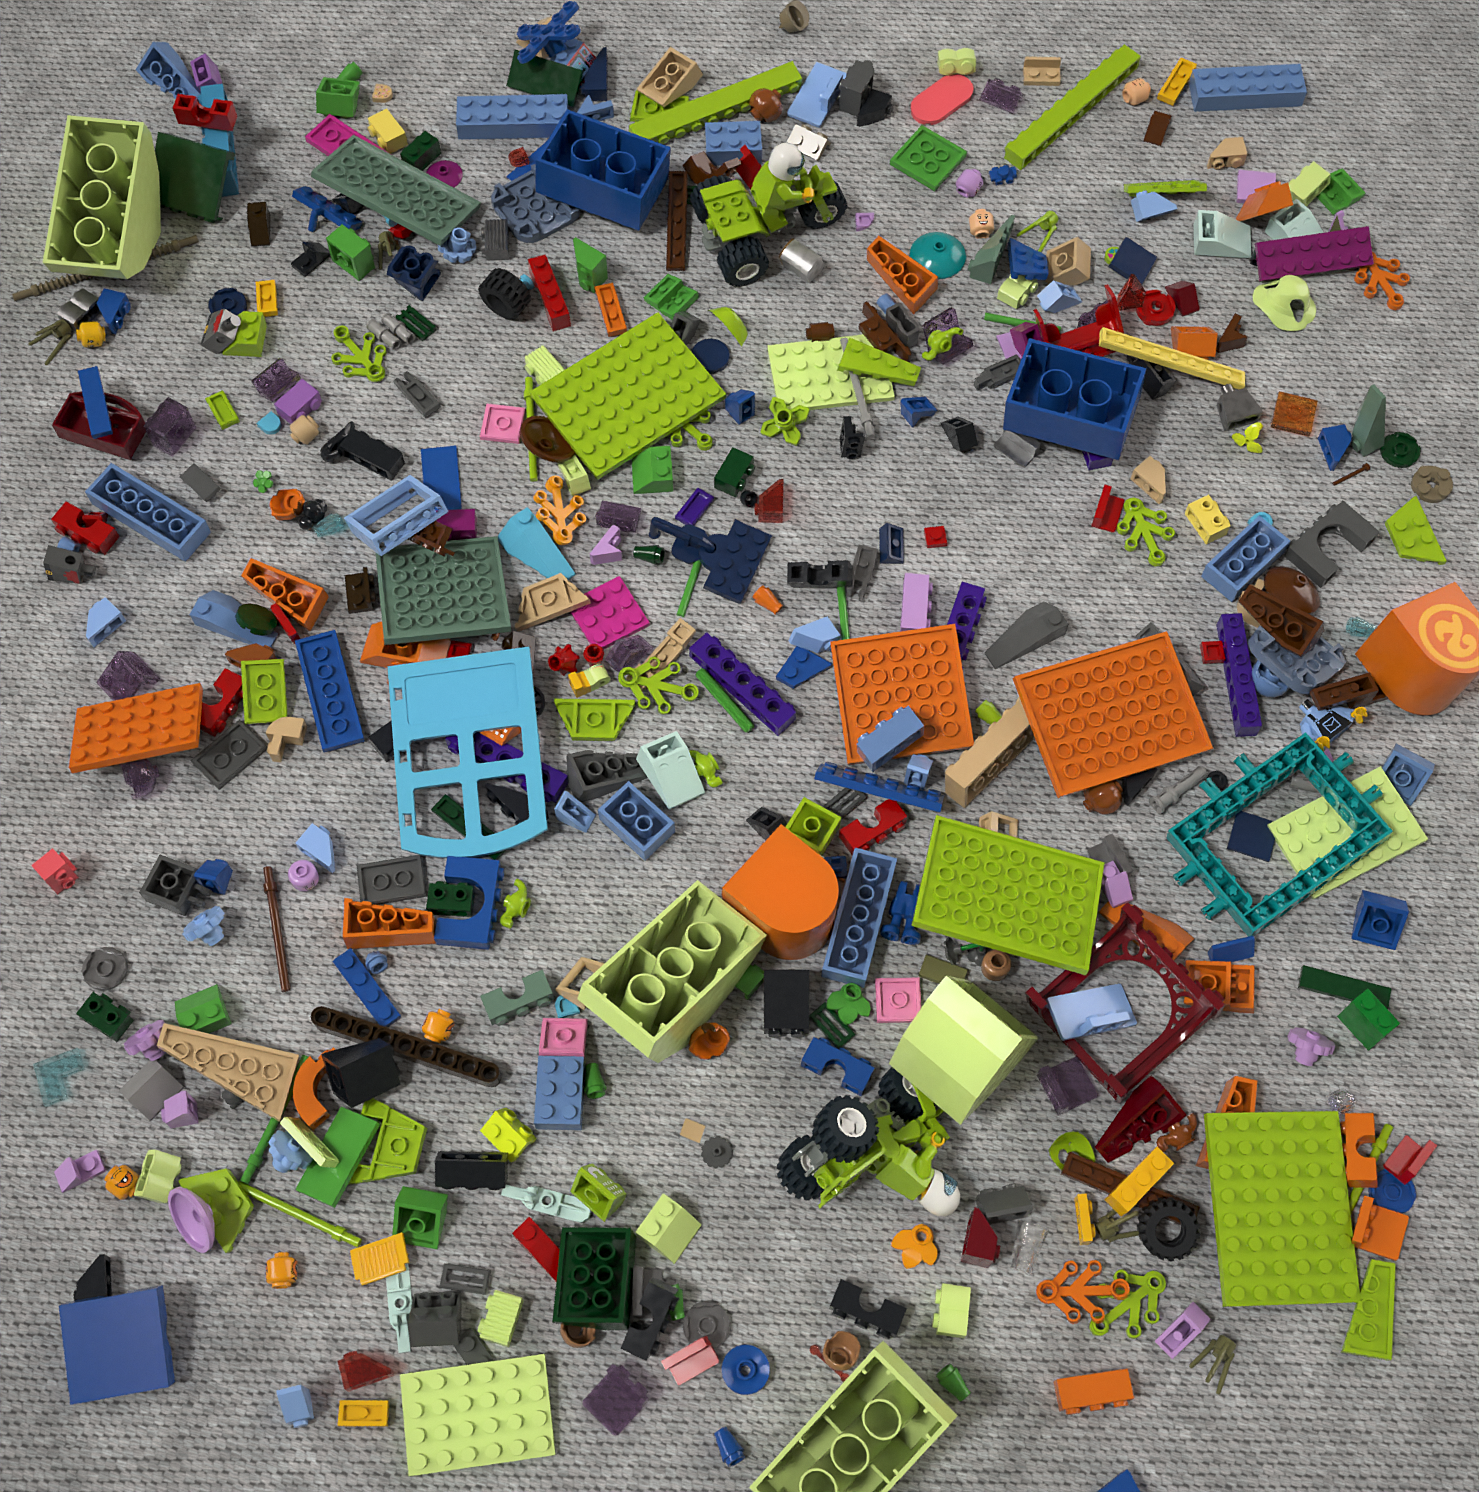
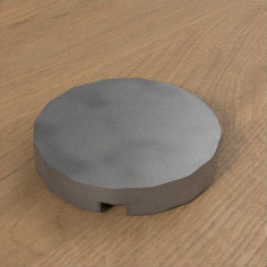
(104, 975)
(712, 1320)

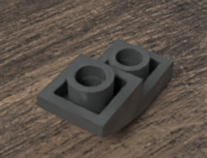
(200, 482)

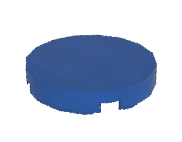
(1392, 1193)

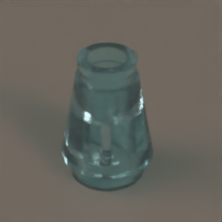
(330, 524)
(1359, 627)

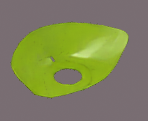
(732, 322)
(1078, 1144)

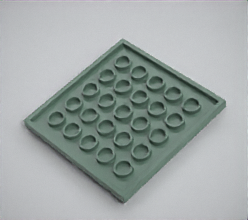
(440, 595)

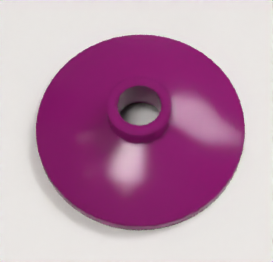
(452, 175)

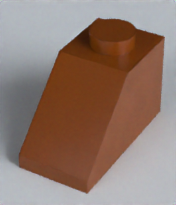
(249, 653)

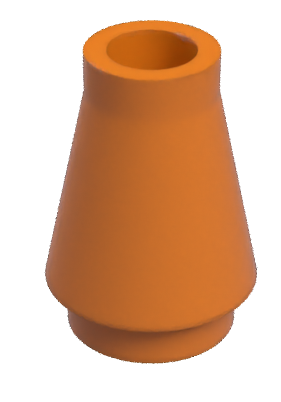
(767, 599)

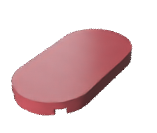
(941, 99)

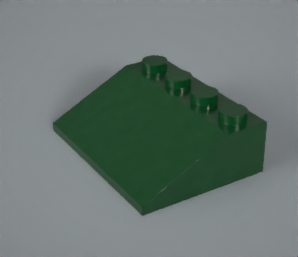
(595, 1278)

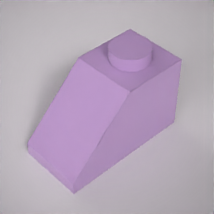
(180, 1110)
(1182, 1330)

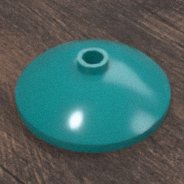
(939, 254)

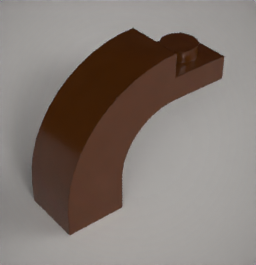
(701, 168)

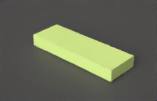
(309, 1142)

